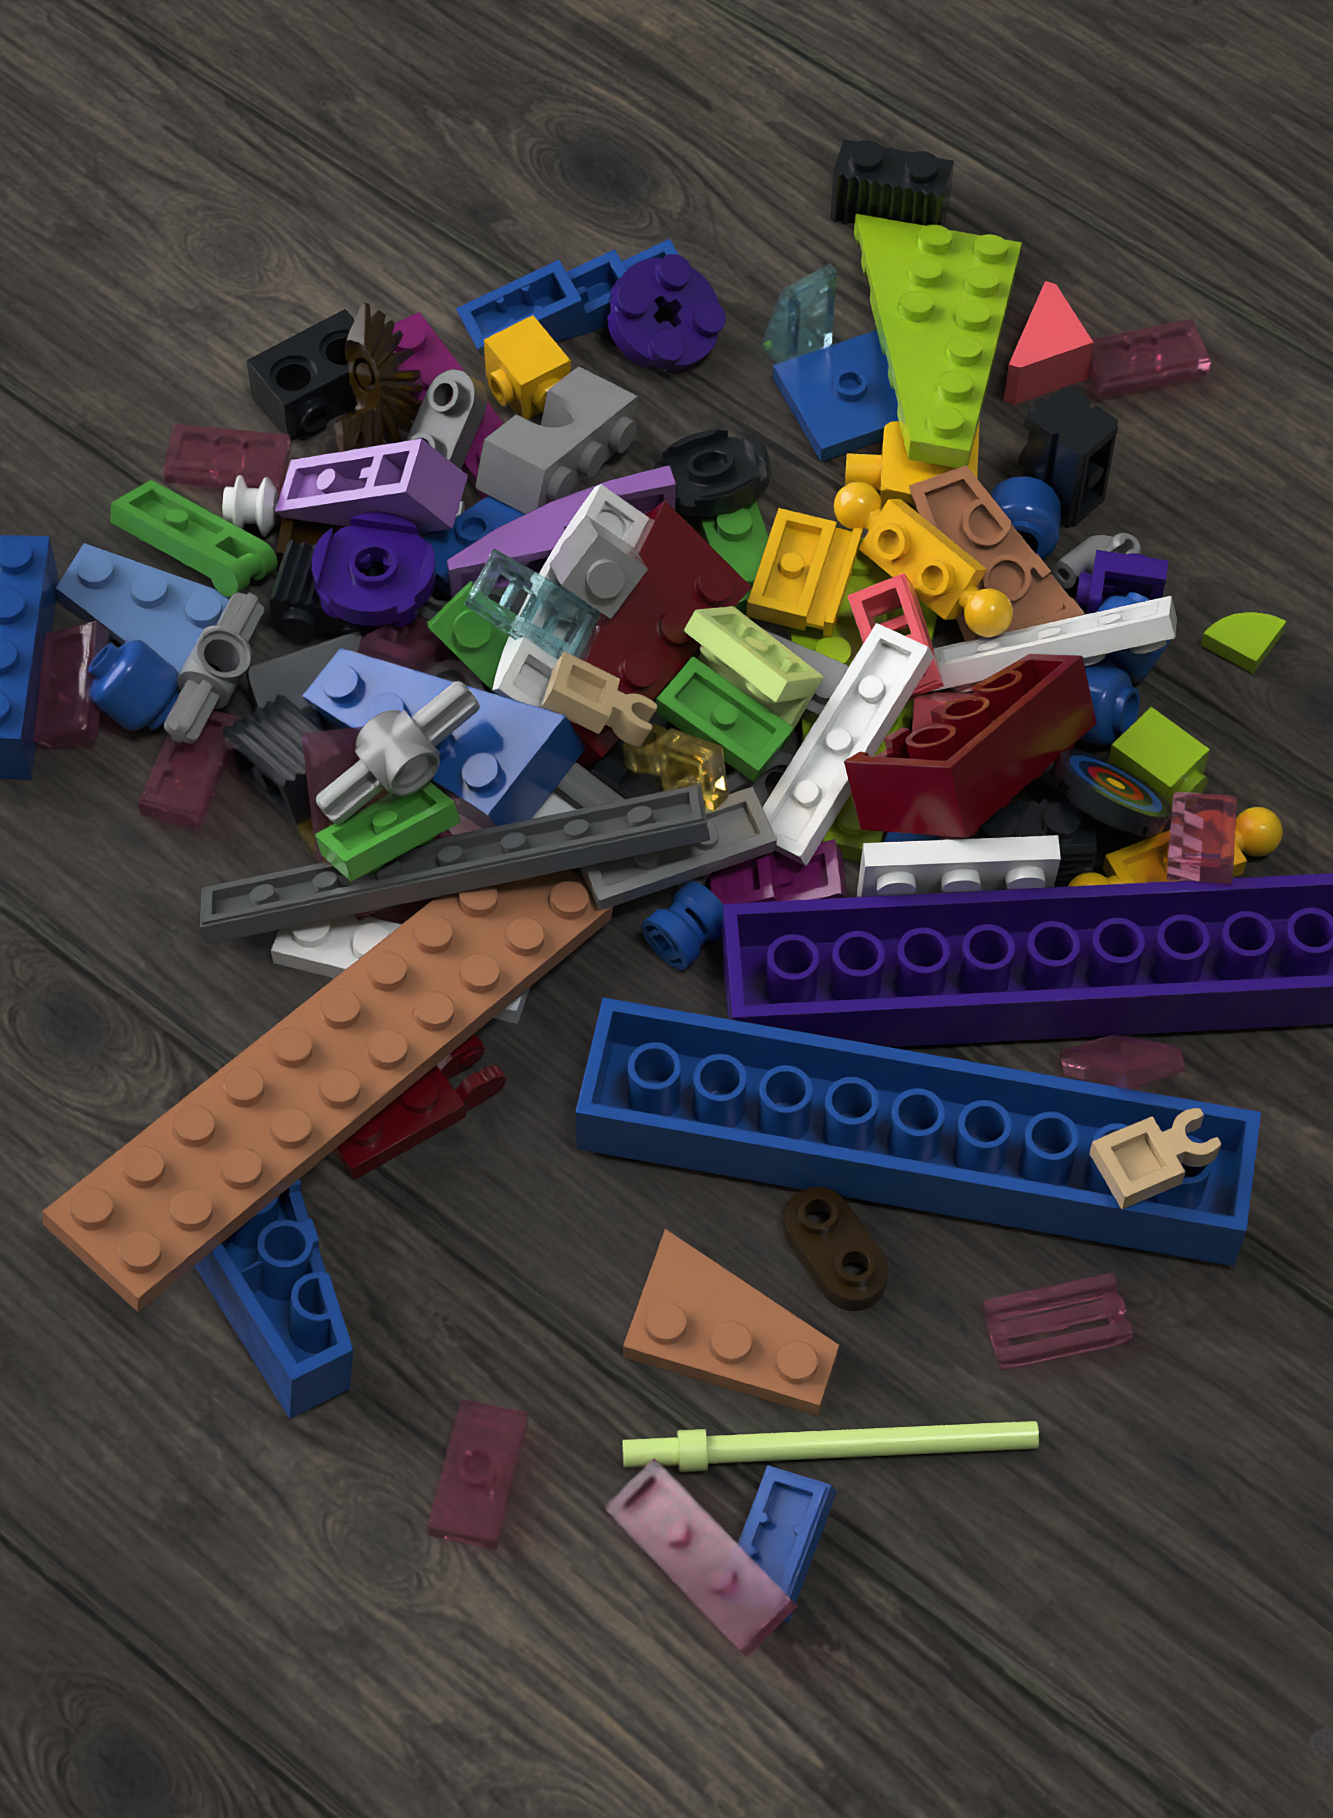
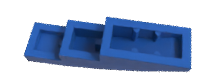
(560, 300)

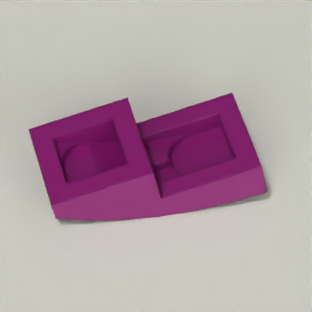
(783, 879)

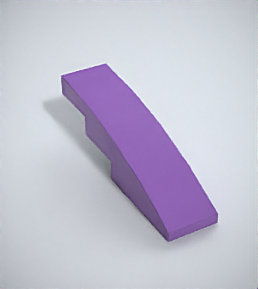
(537, 532)

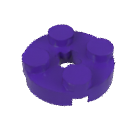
(682, 290)
(374, 599)

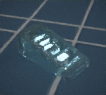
(802, 317)
(542, 590)

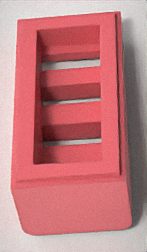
(887, 597)

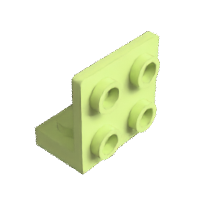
(754, 661)

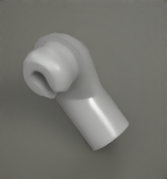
(1082, 557)

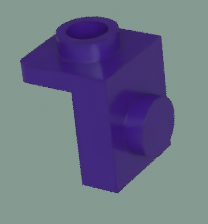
(1119, 575)

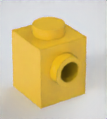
(523, 366)

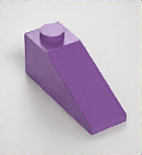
(388, 478)

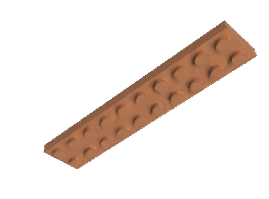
(316, 1080)

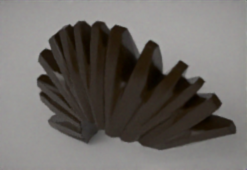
(377, 383)

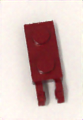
(422, 1110)

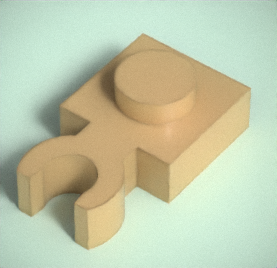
(592, 700)
(1146, 1161)

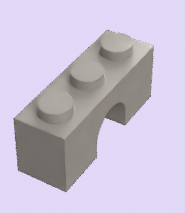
(579, 431)

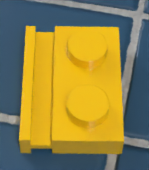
(804, 572)

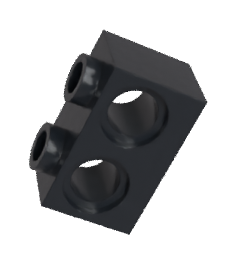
(305, 377)

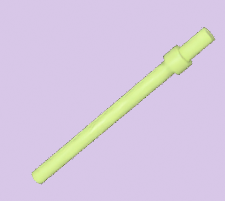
(695, 1450)

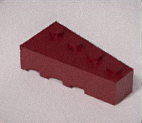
(647, 635)
(974, 751)

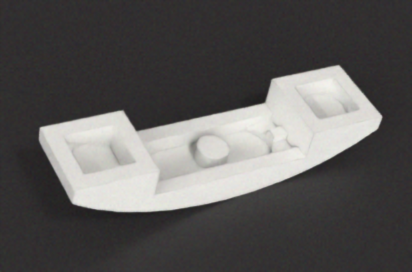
(526, 667)

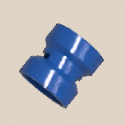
(684, 926)

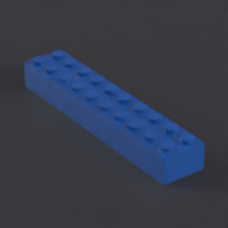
(902, 1129)

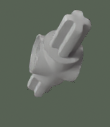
(205, 687)
(397, 752)

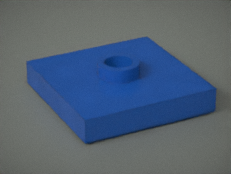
(840, 394)

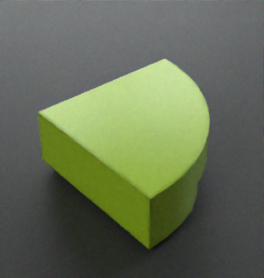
(1244, 638)

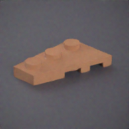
(976, 523)
(726, 1333)

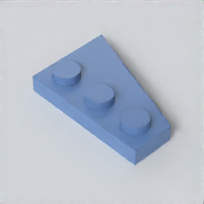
(140, 602)

